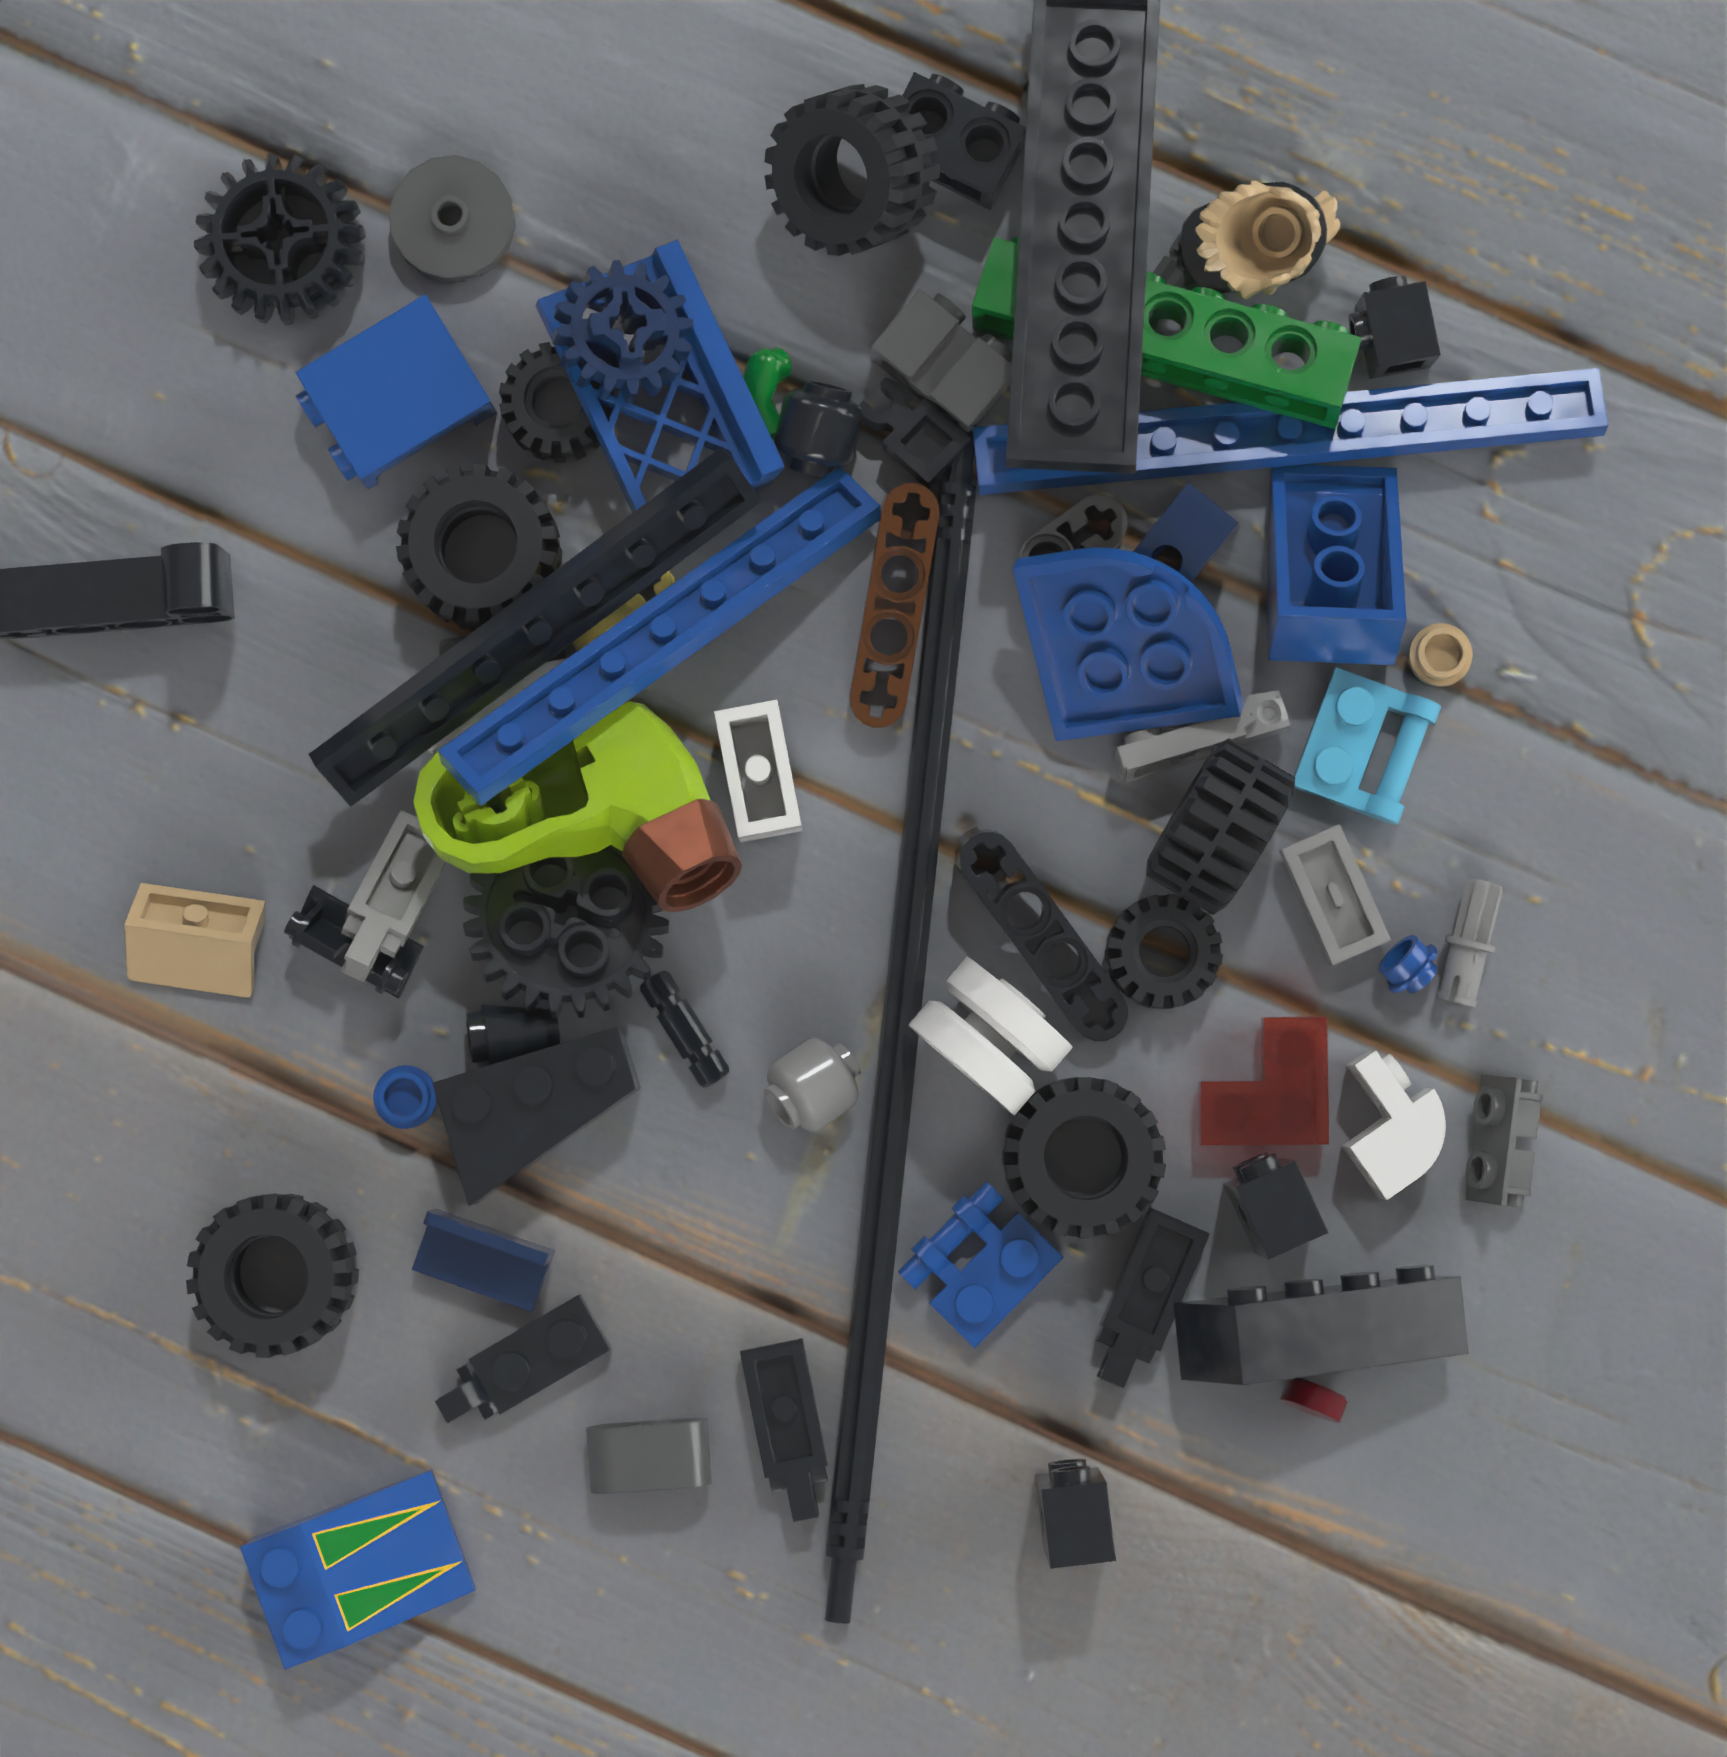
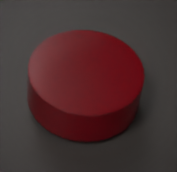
(1314, 1399)

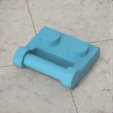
(1344, 740)

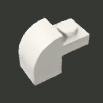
(1408, 1134)

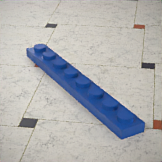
(658, 636)

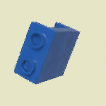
(392, 391)

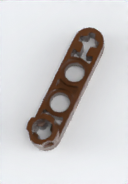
(902, 606)

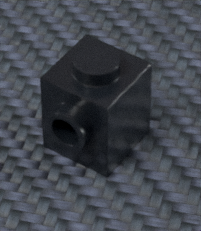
(1395, 327)

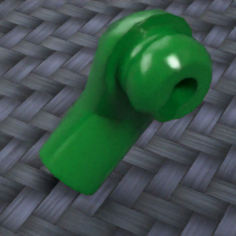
(762, 375)

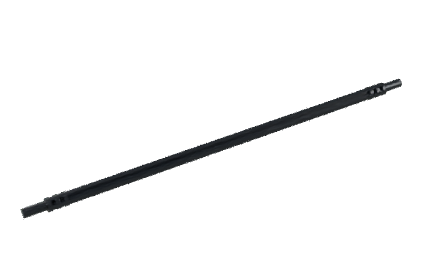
(899, 1041)

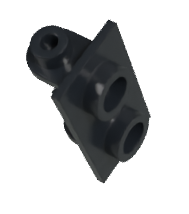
(320, 930)

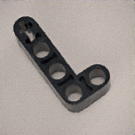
(175, 589)

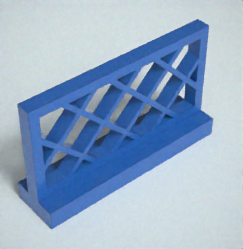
(713, 381)

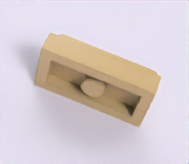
(193, 939)

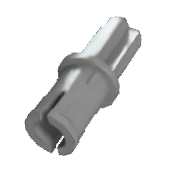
(1470, 942)

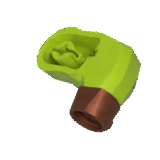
(612, 785)

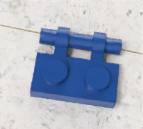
(993, 1278)

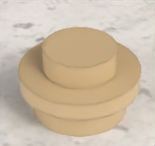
(1440, 655)

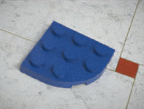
(1123, 643)

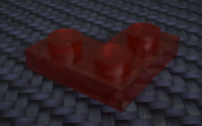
(1289, 1101)

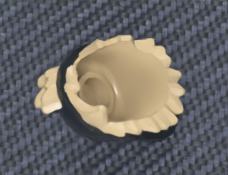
(1257, 237)

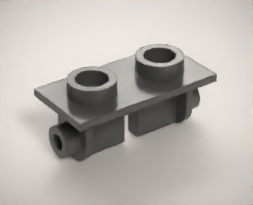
(1502, 1112)

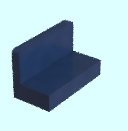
(482, 1259)

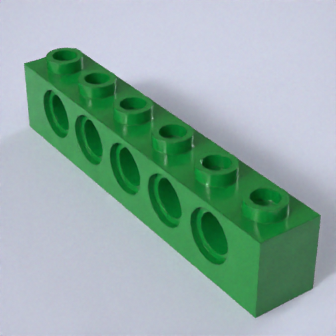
(1190, 358)

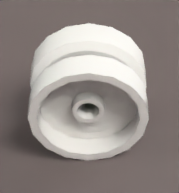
(995, 1029)

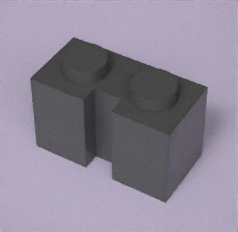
(943, 361)

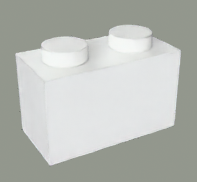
(758, 771)

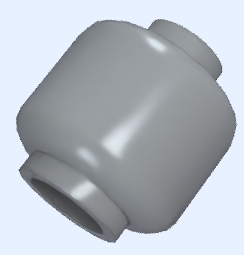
(812, 1085)

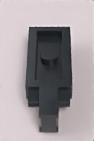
(1145, 1293)
(526, 1361)
(786, 1422)

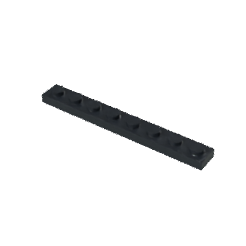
(535, 627)

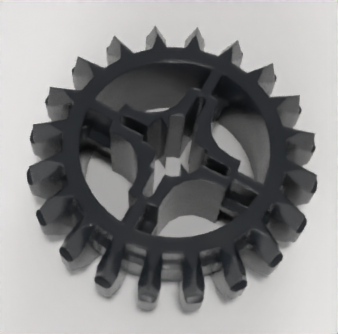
(254, 238)

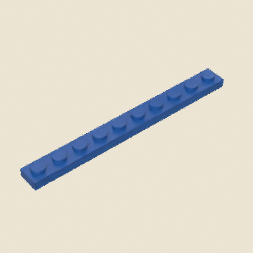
(1368, 426)

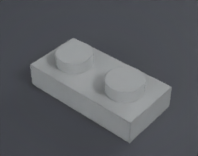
(1334, 895)

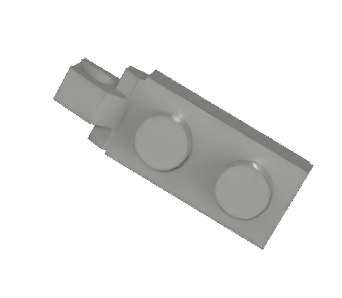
(1152, 752)
(390, 896)

